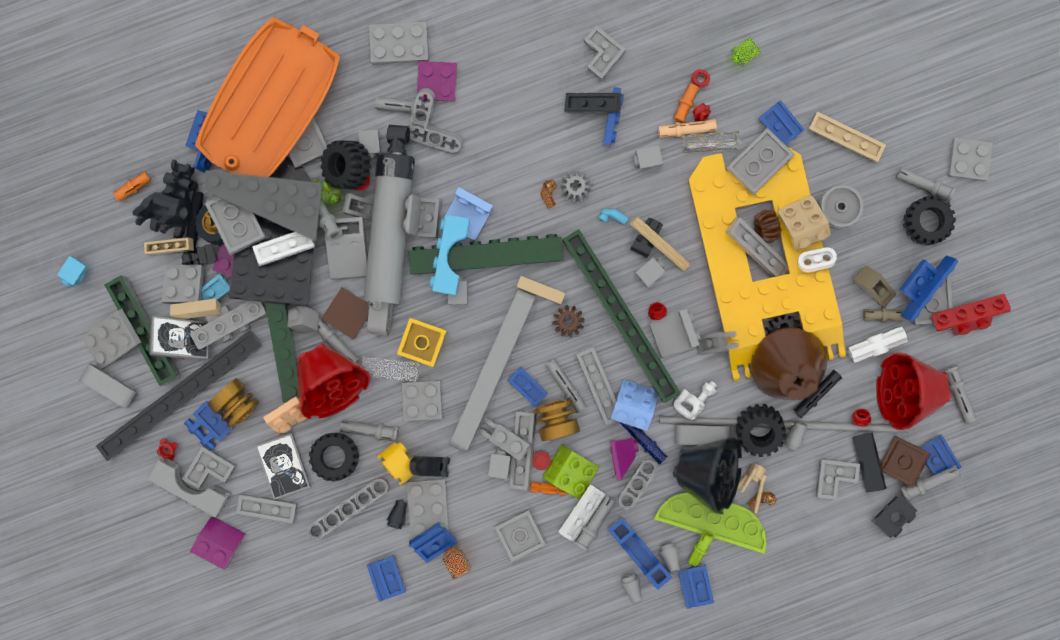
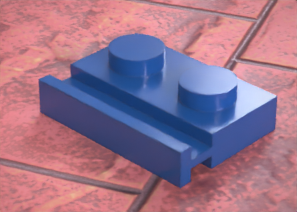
(781, 122)
(941, 455)
(432, 542)
(386, 578)
(696, 586)

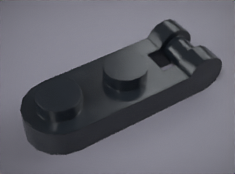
(429, 466)

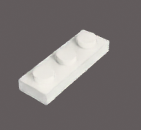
(281, 247)
(582, 513)

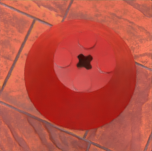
(328, 382)
(909, 390)

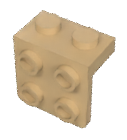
(805, 222)

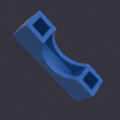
(639, 553)

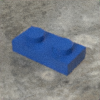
(527, 386)

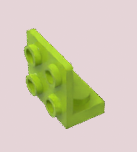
(570, 472)

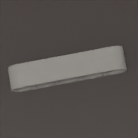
(339, 512)

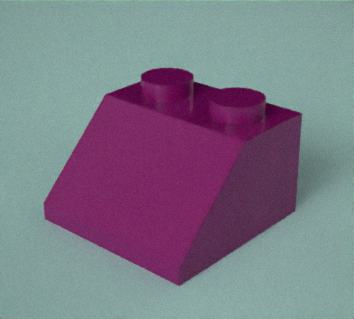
(217, 542)

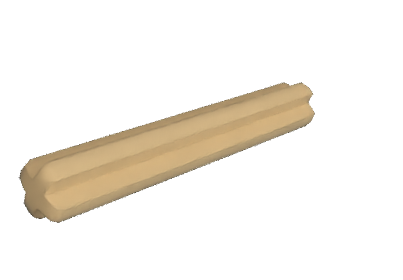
(660, 244)

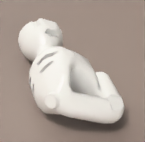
(696, 403)

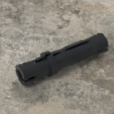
(823, 388)

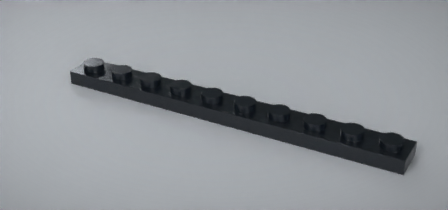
(178, 395)

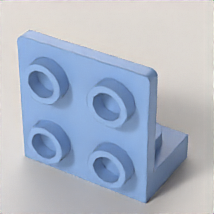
(470, 207)

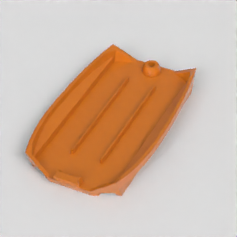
(267, 99)

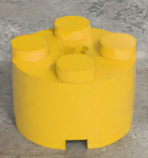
(396, 462)

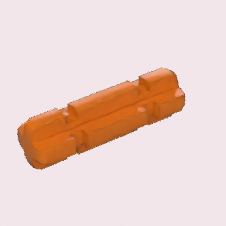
(546, 488)

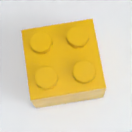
(422, 342)

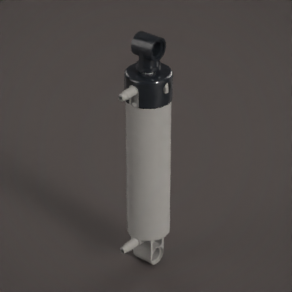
(387, 235)

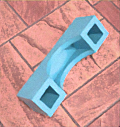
(454, 230)

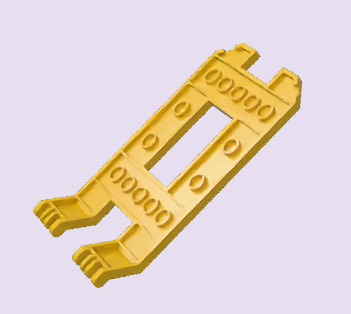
(745, 302)

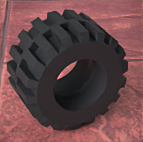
(345, 164)
(942, 210)
(760, 444)
(318, 463)

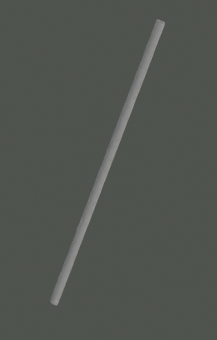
(788, 424)

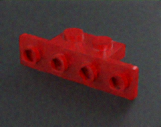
(971, 315)

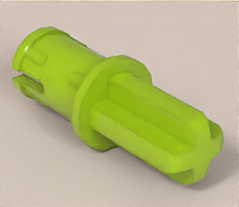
(701, 548)

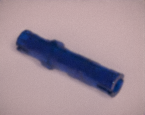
(646, 442)

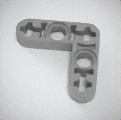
(422, 125)

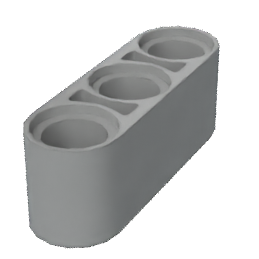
(108, 385)
(700, 434)
(636, 493)

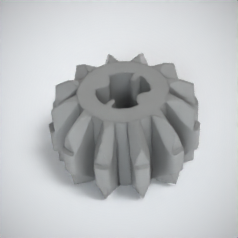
(580, 191)

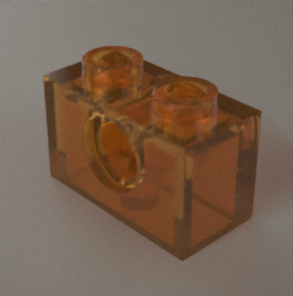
(456, 562)

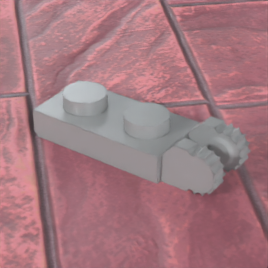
(716, 342)
(506, 439)

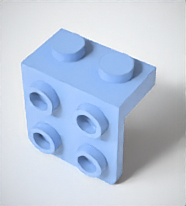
(635, 405)

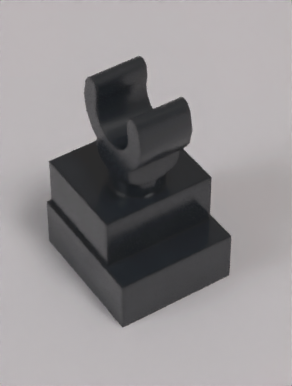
(203, 255)

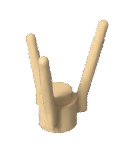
(754, 474)

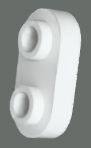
(816, 258)

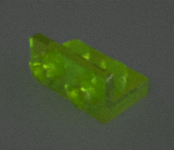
(329, 196)

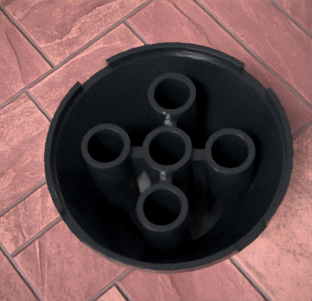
(711, 472)

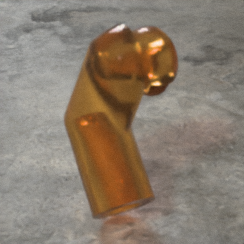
(546, 192)
(767, 497)

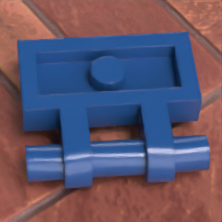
(211, 422)

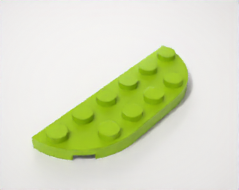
(734, 526)

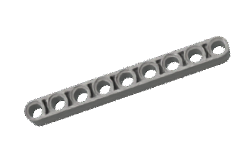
(492, 370)

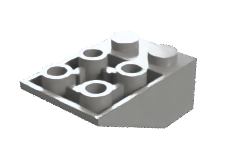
(348, 253)

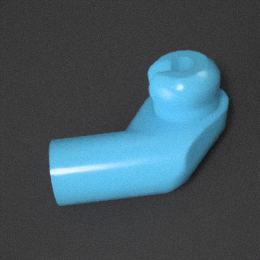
(613, 213)

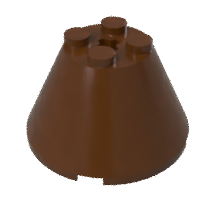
(789, 364)

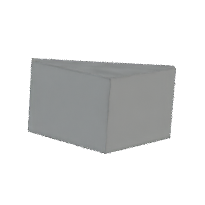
(358, 207)

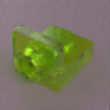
(745, 52)

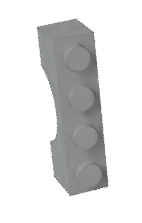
(167, 476)

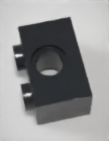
(883, 518)

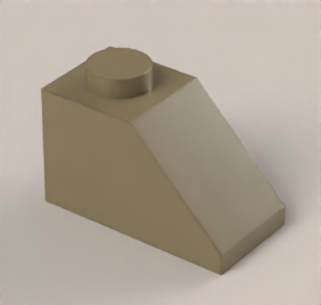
(875, 286)

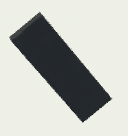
(592, 102)
(869, 462)

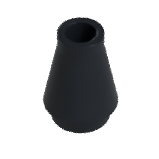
(397, 515)

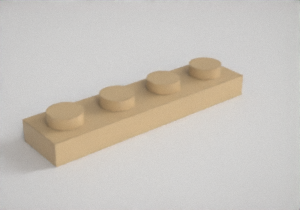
(847, 137)

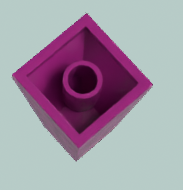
(623, 455)

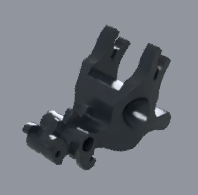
(172, 205)

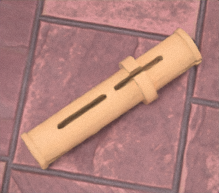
(687, 128)

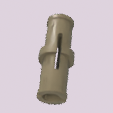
(882, 315)

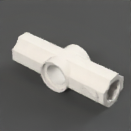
(877, 344)

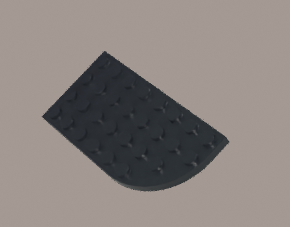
(279, 281)

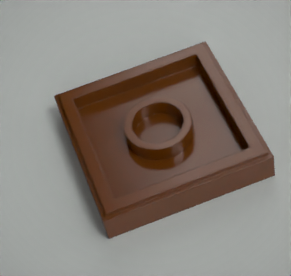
(347, 313)
(904, 461)

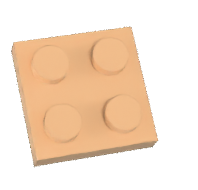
(285, 416)

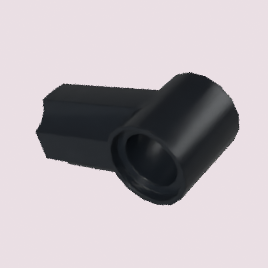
(641, 244)

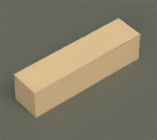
(168, 246)
(540, 290)
(195, 309)

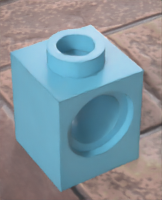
(72, 271)

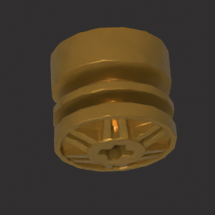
(233, 403)
(557, 420)

